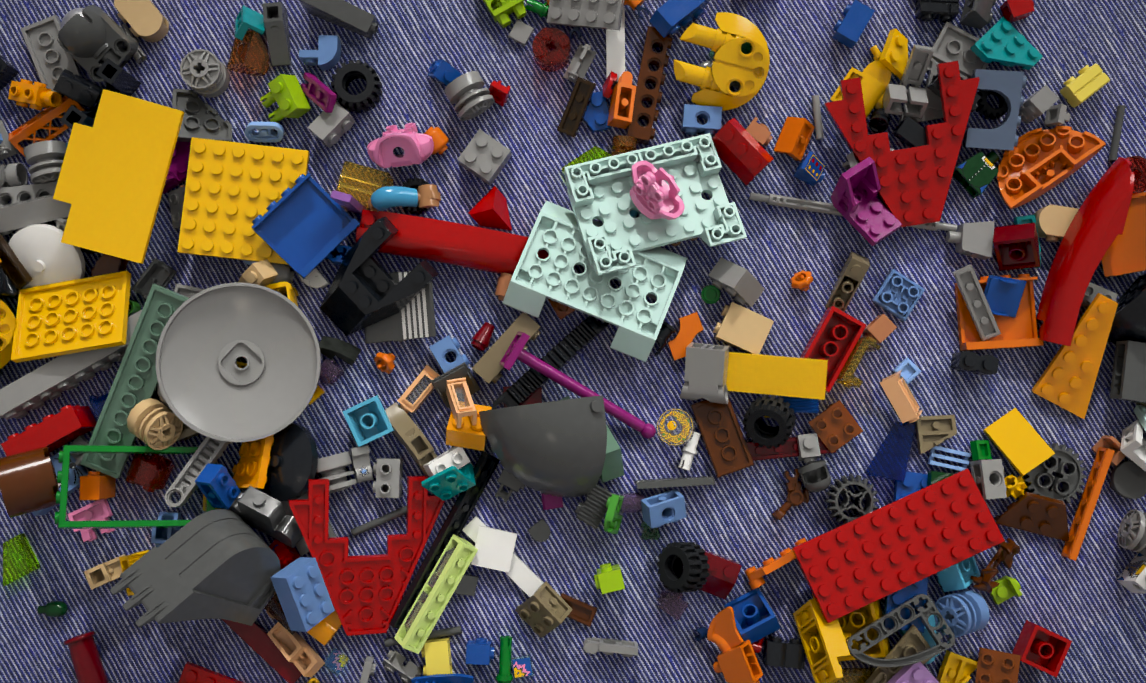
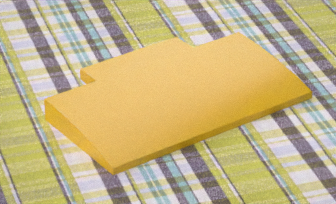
(117, 175)

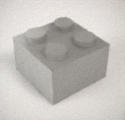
(484, 157)

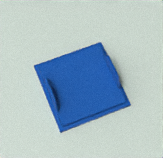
(1004, 295)

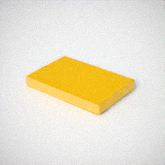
(1018, 442)

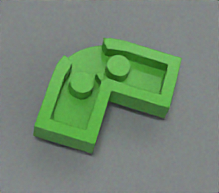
(613, 518)

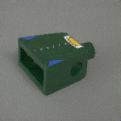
(977, 172)

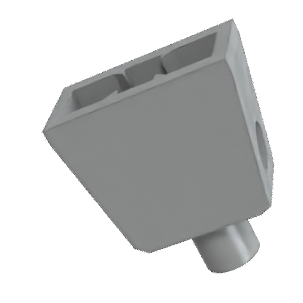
(973, 239)

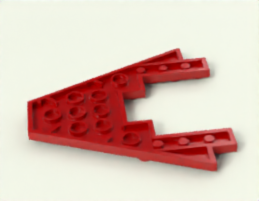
(914, 178)
(366, 586)

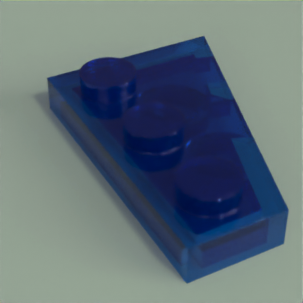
(894, 453)

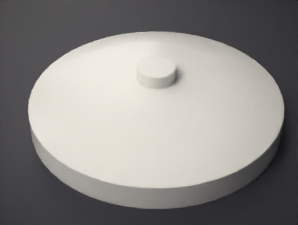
(45, 255)

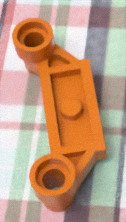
(769, 565)

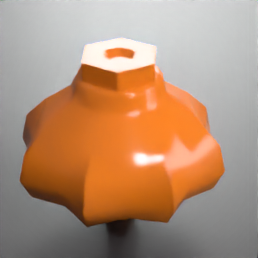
(802, 280)
(385, 362)

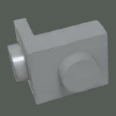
(808, 447)

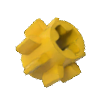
(1015, 486)

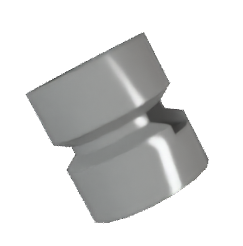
(13, 175)

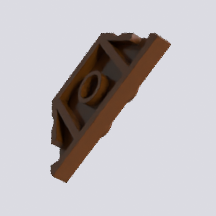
(1037, 515)

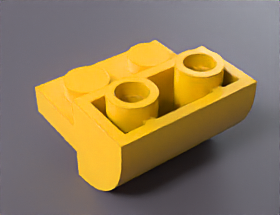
(871, 89)

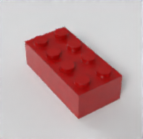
(834, 341)
(52, 431)

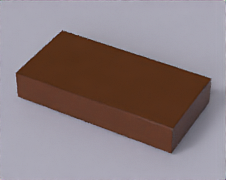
(581, 611)

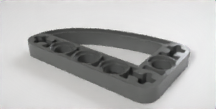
(899, 622)

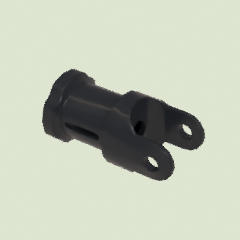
(664, 333)

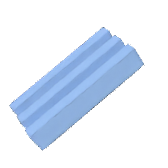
(964, 461)

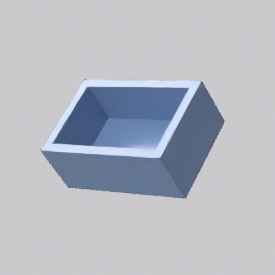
(302, 594)

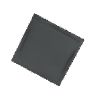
(460, 371)

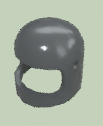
(815, 476)

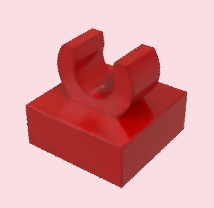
(499, 92)

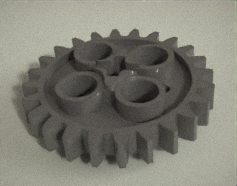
(1070, 480)

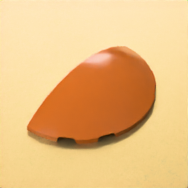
(1043, 162)

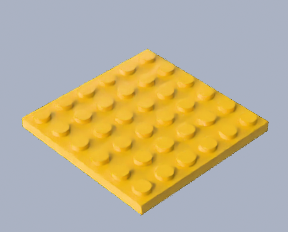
(228, 190)

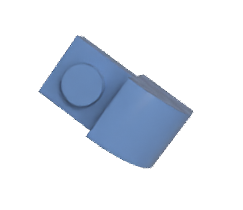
(327, 54)

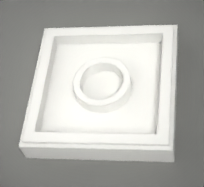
(494, 548)

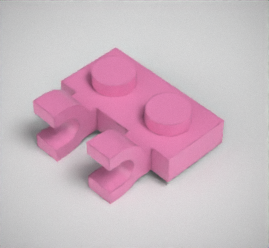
(94, 511)

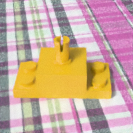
(822, 642)

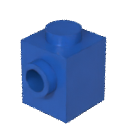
(479, 651)

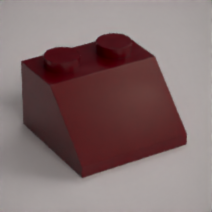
(1016, 246)
(722, 575)

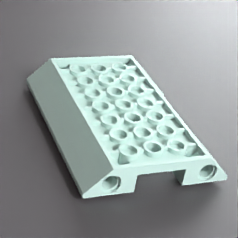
(602, 192)
(626, 307)

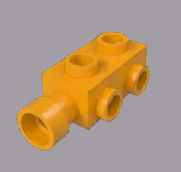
(34, 95)

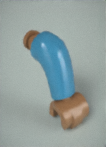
(398, 196)

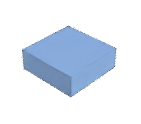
(909, 370)

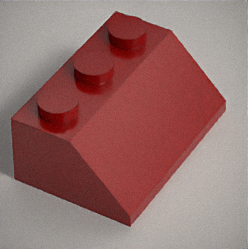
(740, 151)

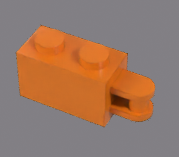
(622, 102)

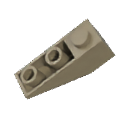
(848, 281)

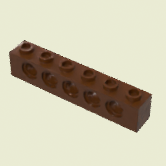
(653, 39)

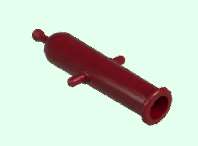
(86, 659)

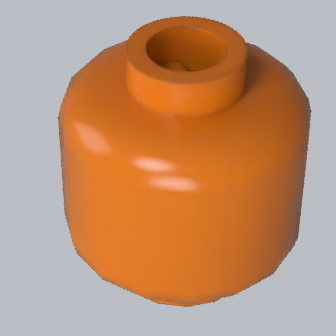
(439, 139)

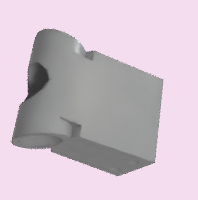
(706, 373)

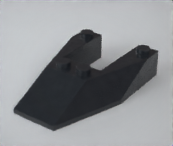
(364, 290)

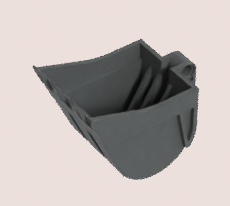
(203, 572)

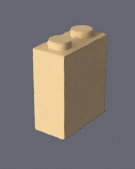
(743, 328)

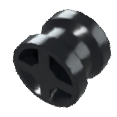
(875, 123)

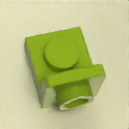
(1007, 588)

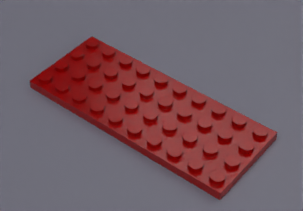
(897, 545)

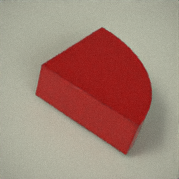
(607, 91)

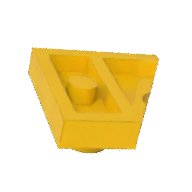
(895, 53)
(956, 668)

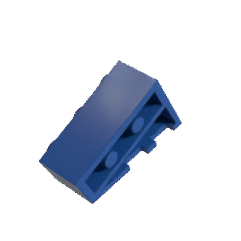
(675, 14)

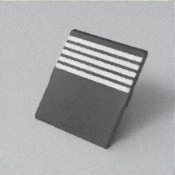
(412, 322)

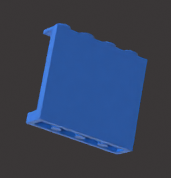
(304, 225)

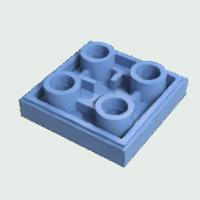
(898, 295)

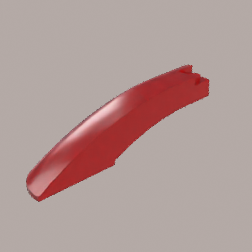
(450, 242)
(1082, 249)

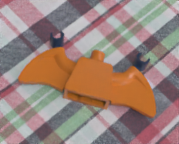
(737, 656)

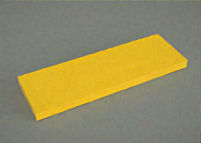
(777, 375)

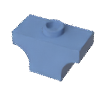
(160, 535)

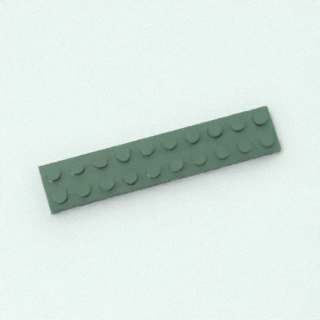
(133, 382)

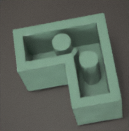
(613, 460)

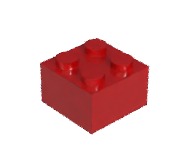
(1041, 648)

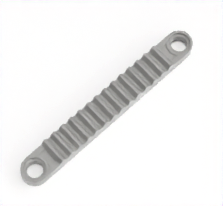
(185, 483)

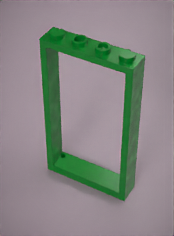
(63, 478)

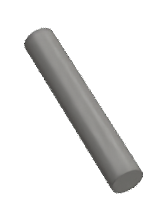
(817, 117)

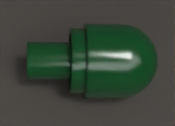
(53, 609)

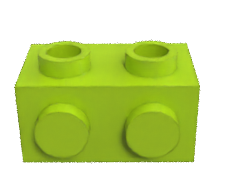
(609, 578)

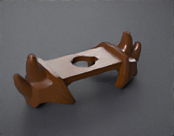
(1005, 554)

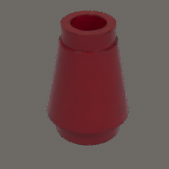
(482, 337)

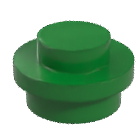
(710, 294)

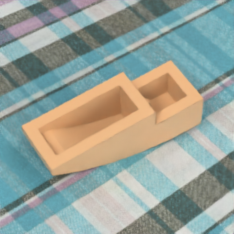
(296, 650)

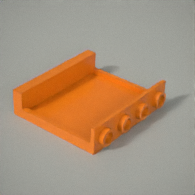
(1128, 250)
(1015, 331)

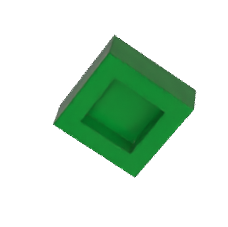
(980, 450)

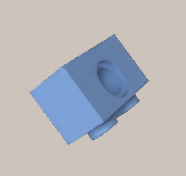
(711, 114)
(443, 347)
(653, 508)

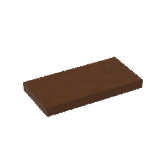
(722, 437)

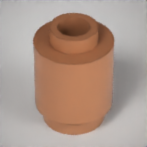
(502, 285)

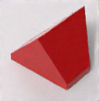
(492, 211)

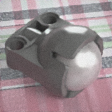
(93, 37)

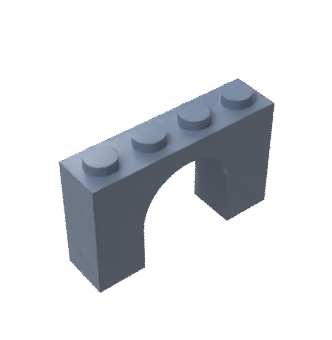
(1009, 86)

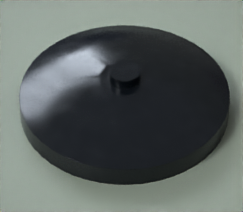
(291, 463)

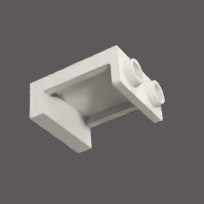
(1134, 444)

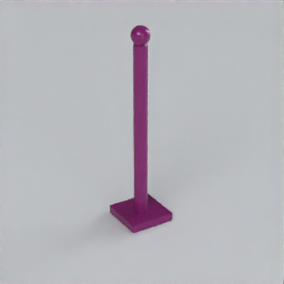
(516, 351)

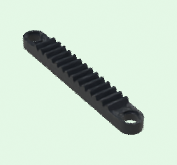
(557, 358)

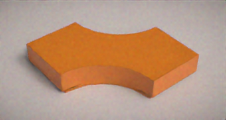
(689, 327)

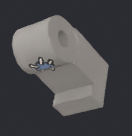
(361, 463)

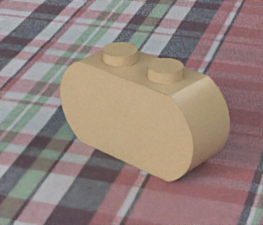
(144, 19)
(1054, 221)

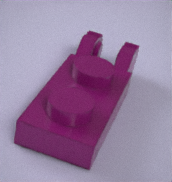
(319, 93)

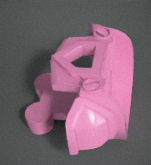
(416, 147)
(652, 193)

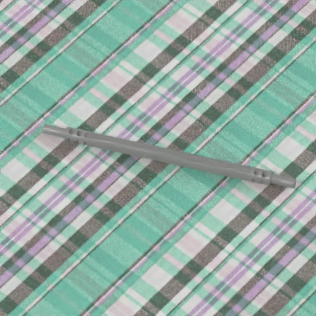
(828, 208)

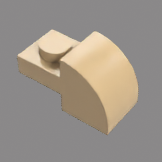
(104, 573)

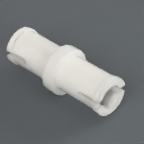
(689, 452)

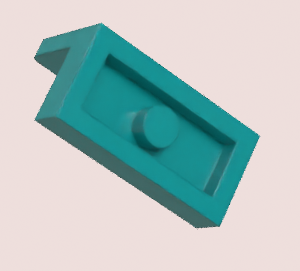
(247, 19)

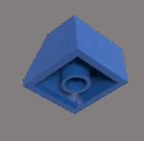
(753, 616)

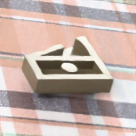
(934, 430)

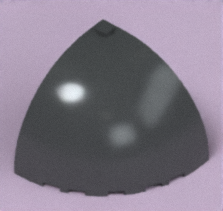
(551, 444)

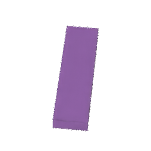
(348, 202)

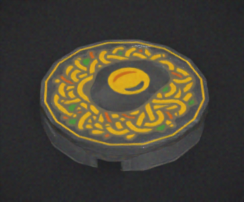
(675, 427)

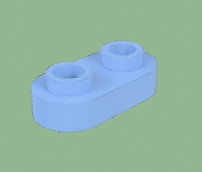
(265, 132)

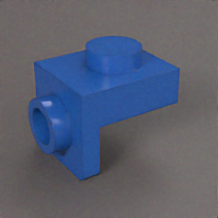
(443, 72)

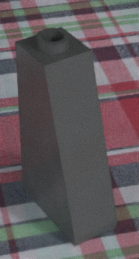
(343, 15)

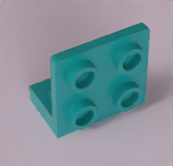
(450, 481)

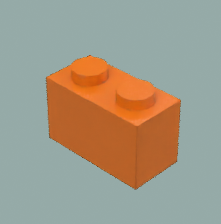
(97, 486)

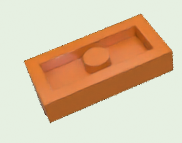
(794, 137)

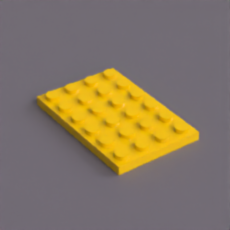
(71, 317)

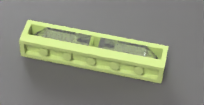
(435, 594)

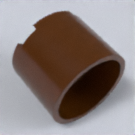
(28, 482)

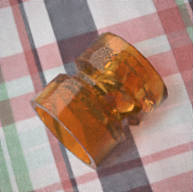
(623, 144)

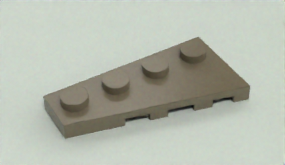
(909, 644)

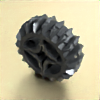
(858, 495)

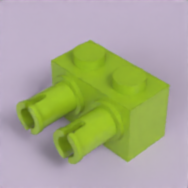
(289, 97)

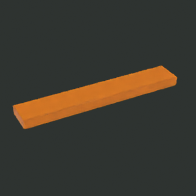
(1087, 503)

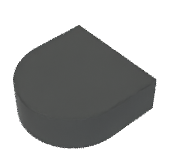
(540, 531)

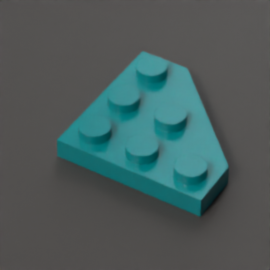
(1006, 46)

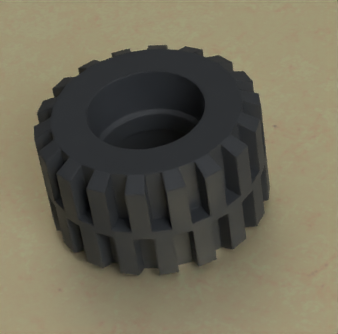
(349, 73)
(765, 434)
(683, 567)

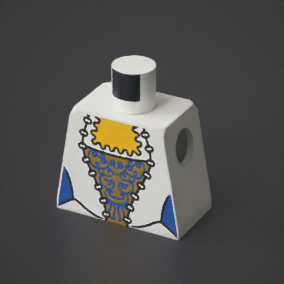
(1134, 575)

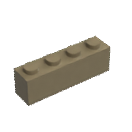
(488, 365)

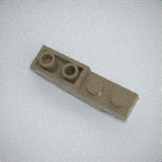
(410, 436)

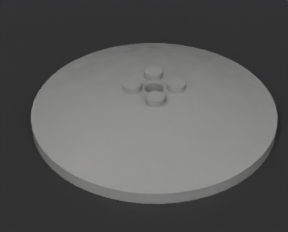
(201, 354)

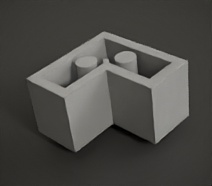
(736, 282)

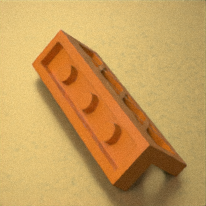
(39, 122)

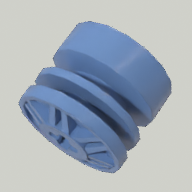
(963, 612)

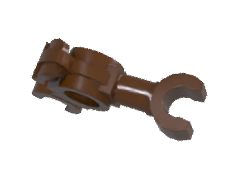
(794, 495)

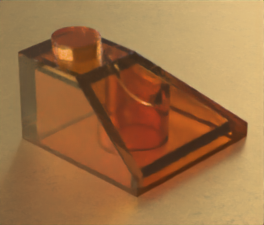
(249, 55)

